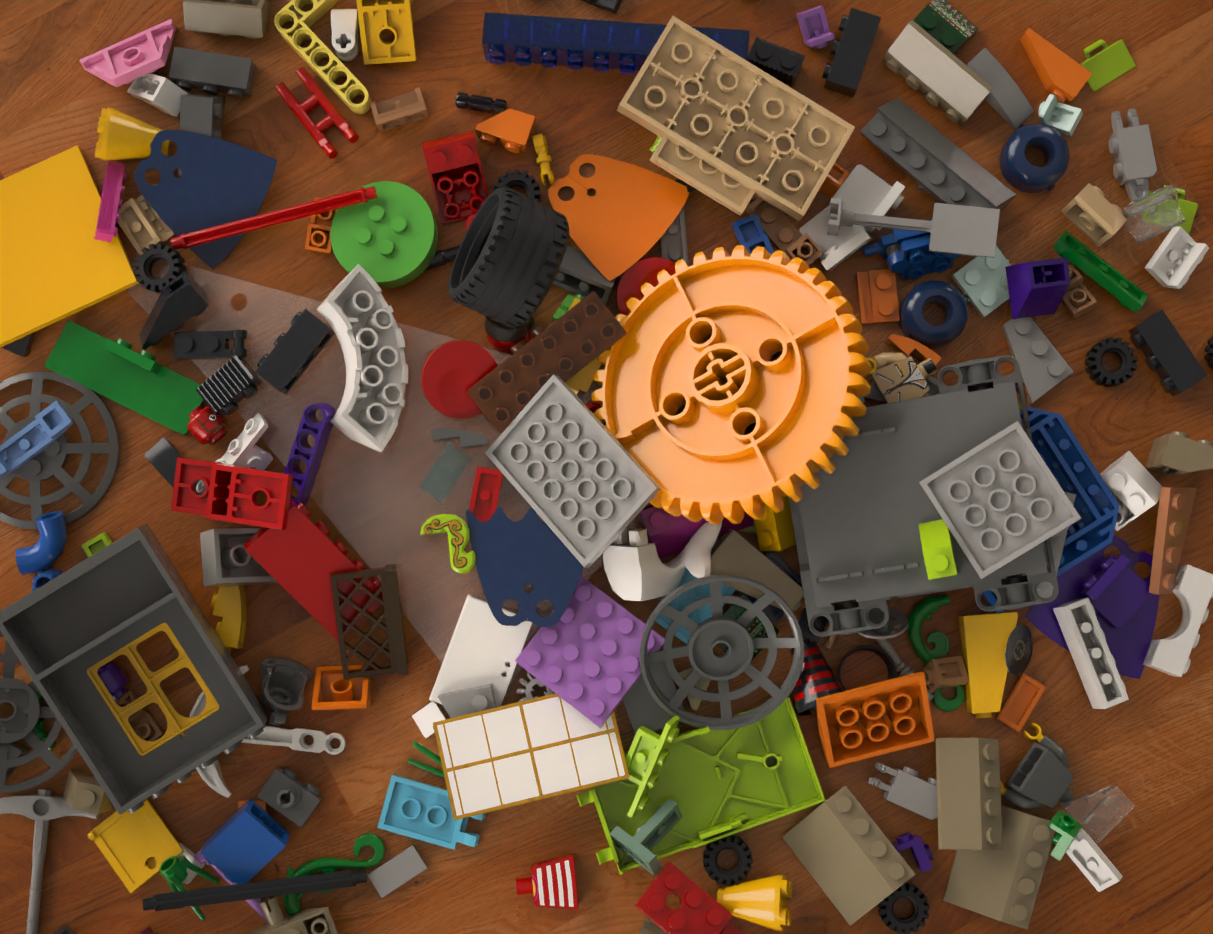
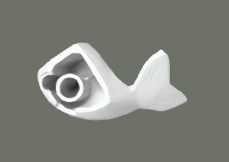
(641, 576)

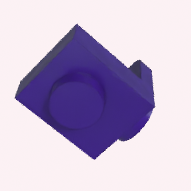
(920, 852)

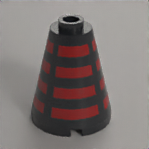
(814, 680)

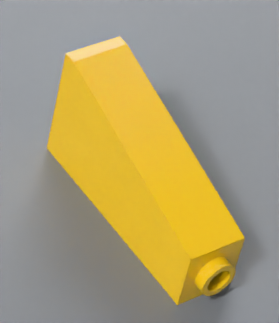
(983, 654)

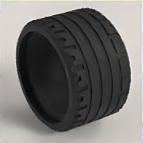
(509, 257)

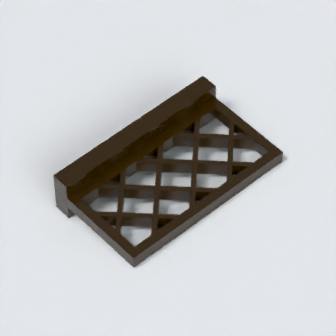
(392, 614)

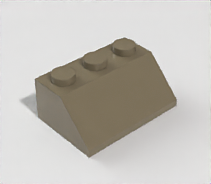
(227, 17)

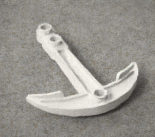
(270, 736)

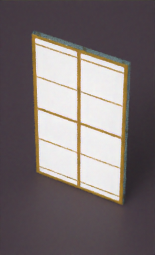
(525, 754)

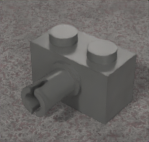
(291, 795)

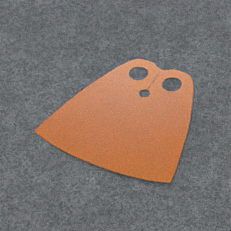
(623, 216)

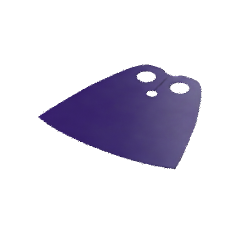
(1126, 644)

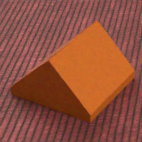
(335, 692)

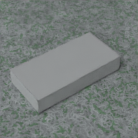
(397, 871)

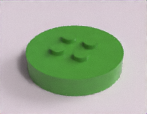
(387, 235)

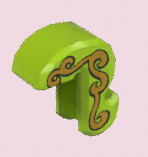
(458, 539)

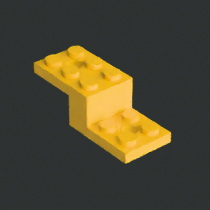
(381, 15)

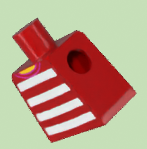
(552, 883)

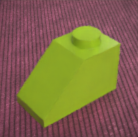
(937, 549)

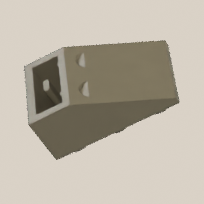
(1178, 455)

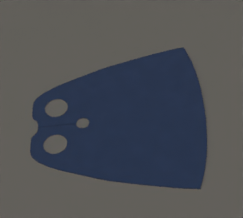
(216, 187)

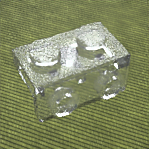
(1153, 214)

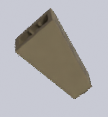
(738, 557)

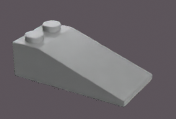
(227, 561)

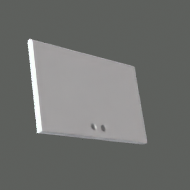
(480, 652)

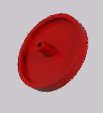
(637, 275)
(451, 372)

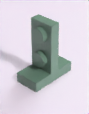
(648, 836)

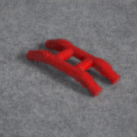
(317, 97)

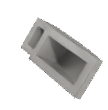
(1006, 95)

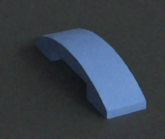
(33, 438)

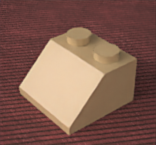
(1094, 214)

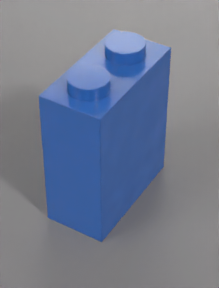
(245, 843)

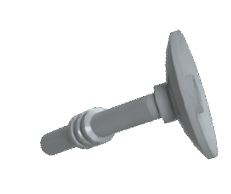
(884, 633)

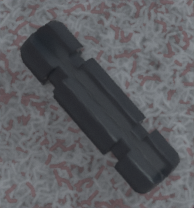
(480, 103)

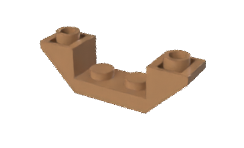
(783, 232)

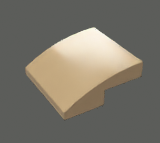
(143, 224)

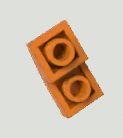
(319, 231)

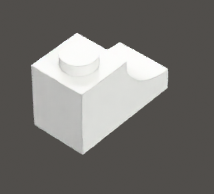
(158, 92)

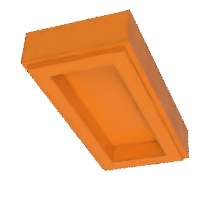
(1020, 702)

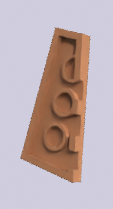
(1170, 534)

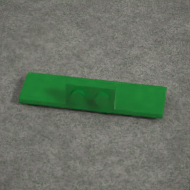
(125, 376)

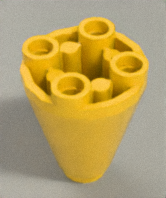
(125, 136)
(759, 901)

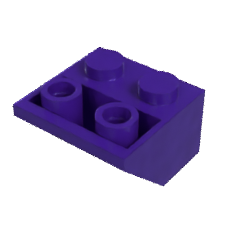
(1037, 287)

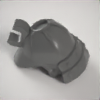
(282, 686)

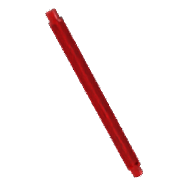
(274, 218)

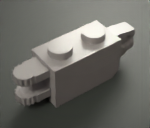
(1132, 154)
(908, 790)

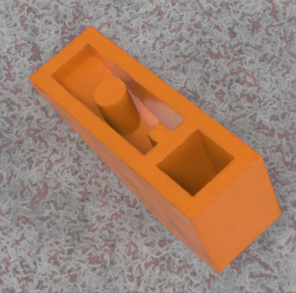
(1056, 70)

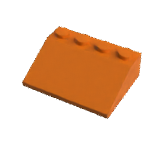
(874, 719)

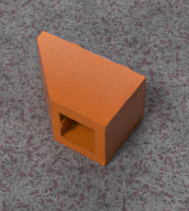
(509, 129)

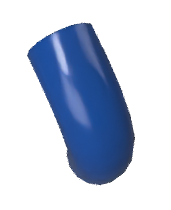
(49, 546)

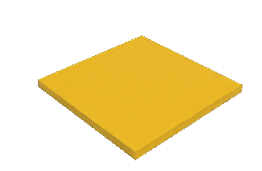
(50, 249)

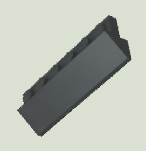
(933, 159)

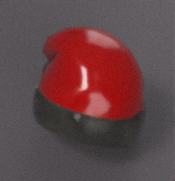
(503, 337)

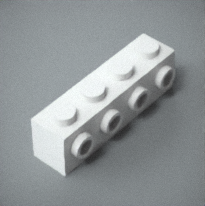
(1091, 653)

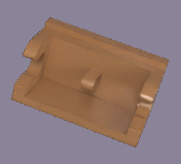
(399, 110)

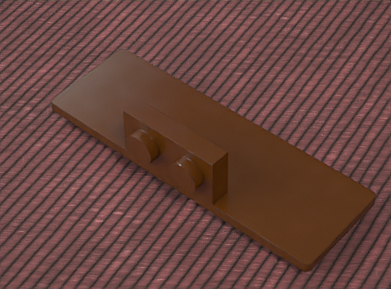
(555, 349)

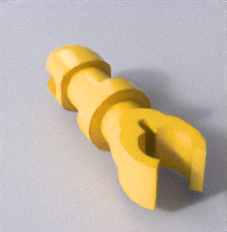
(543, 158)

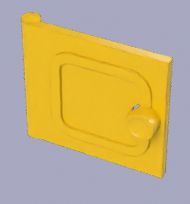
(131, 840)

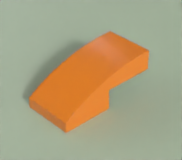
(906, 346)

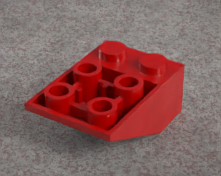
(455, 176)

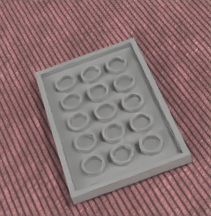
(572, 471)

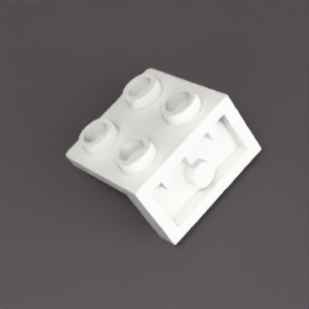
(835, 248)

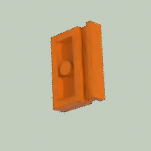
(877, 297)

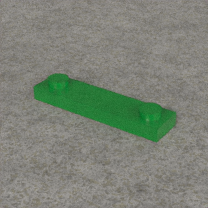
(1099, 270)

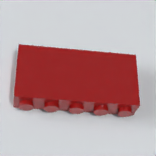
(302, 564)

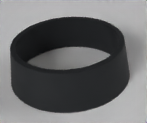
(887, 659)

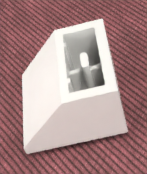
(1131, 487)

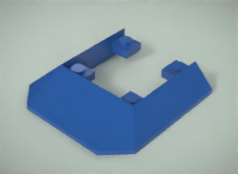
(1075, 476)

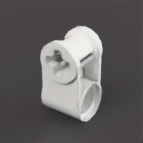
(345, 30)

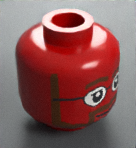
(207, 426)

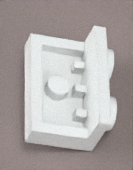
(1176, 259)

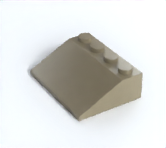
(848, 855)
(1006, 880)

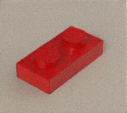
(485, 493)

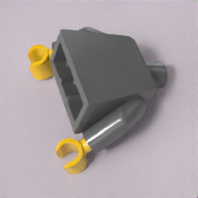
(1041, 775)

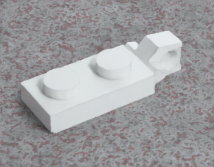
(1093, 862)

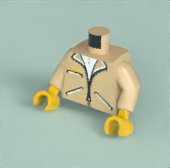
(900, 377)

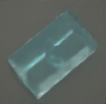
(445, 472)

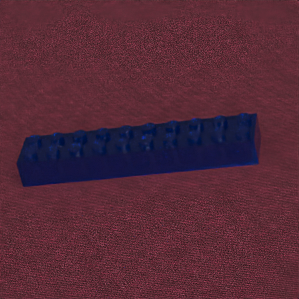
(584, 41)

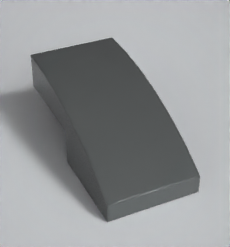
(467, 438)

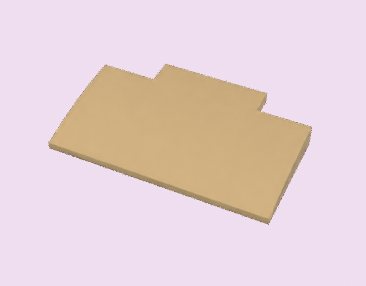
(732, 124)

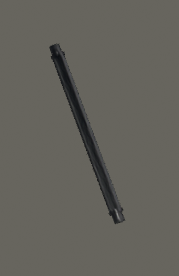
(250, 890)

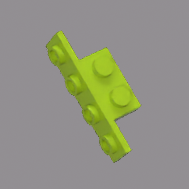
(644, 758)

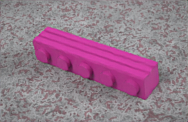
(110, 201)

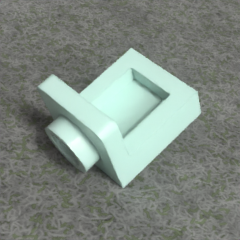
(1059, 115)

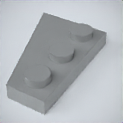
(468, 700)

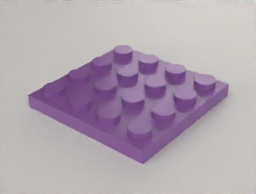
(589, 653)

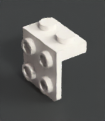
(869, 194)

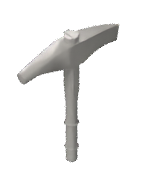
(40, 808)

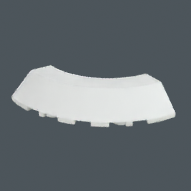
(372, 358)

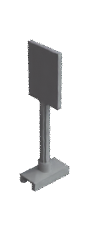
(952, 228)

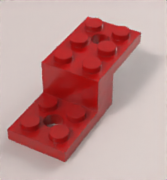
(232, 493)
(696, 911)

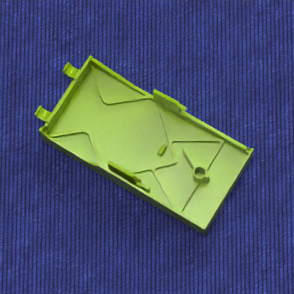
(719, 783)

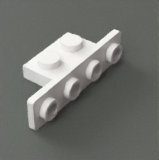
(243, 449)

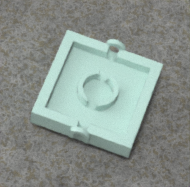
(984, 282)

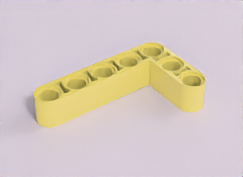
(318, 50)

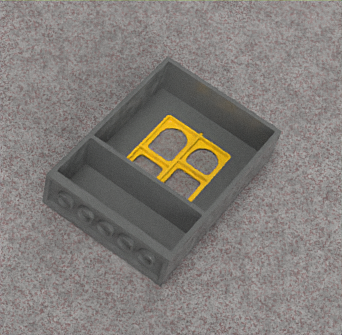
(105, 612)

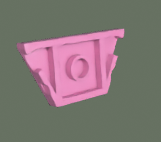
(133, 56)

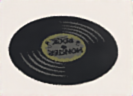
(1018, 649)

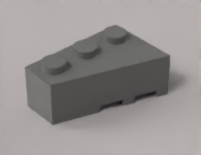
(202, 115)

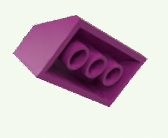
(674, 532)

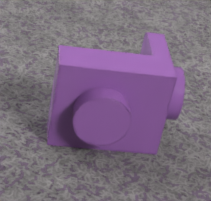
(815, 27)

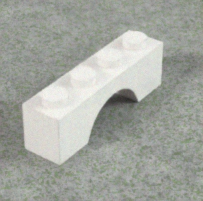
(1194, 592)

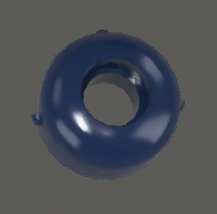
(1020, 172)
(917, 328)

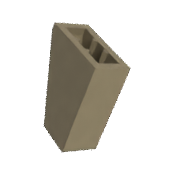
(85, 793)

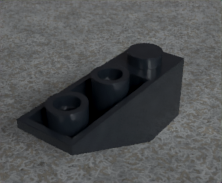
(176, 304)

